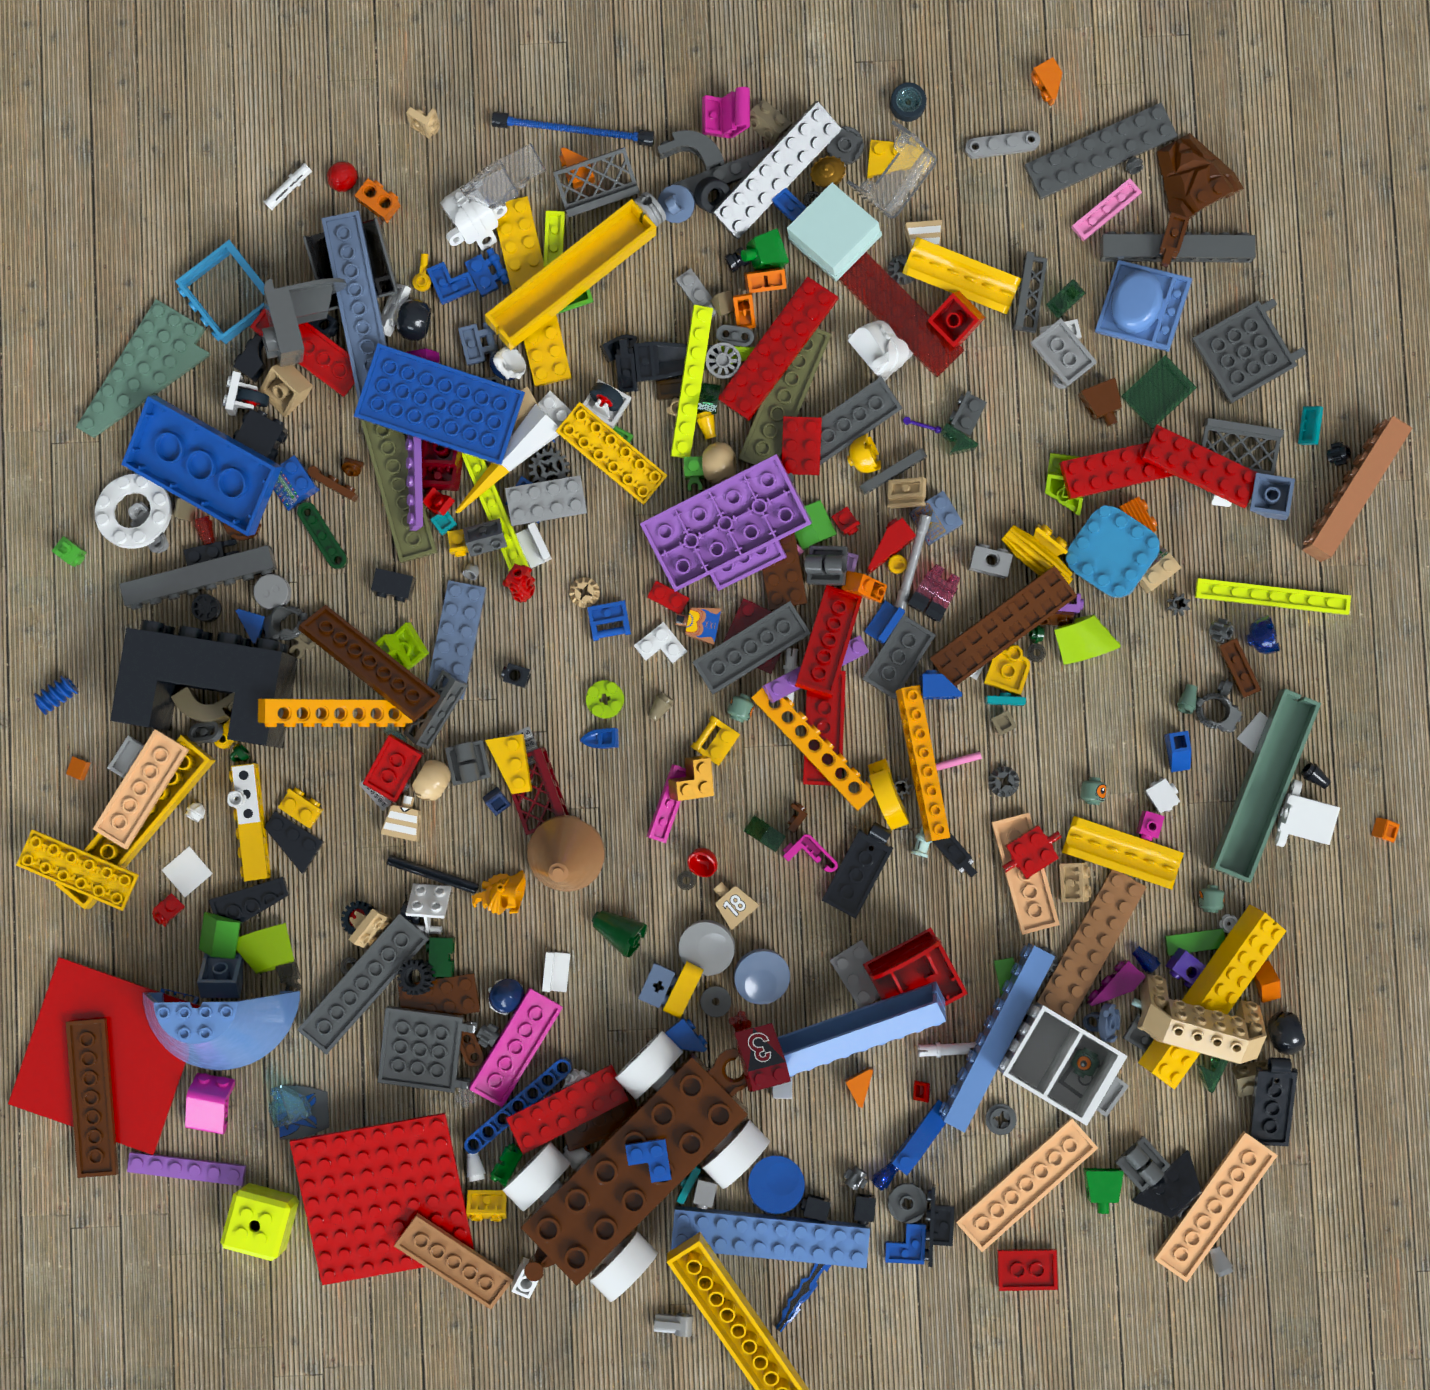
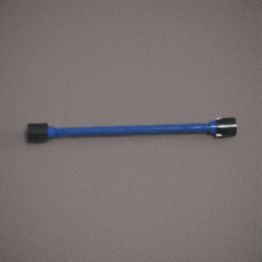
(503, 120)

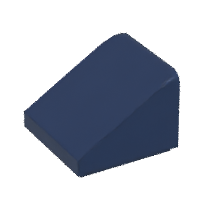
(496, 801)

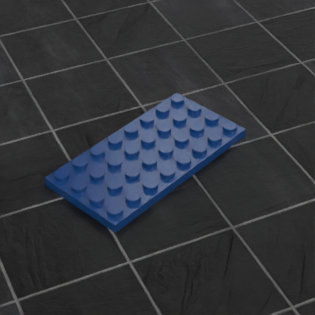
(439, 404)

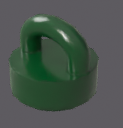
(242, 753)

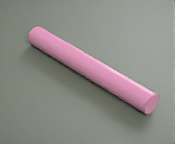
(958, 761)

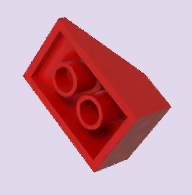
(894, 539)

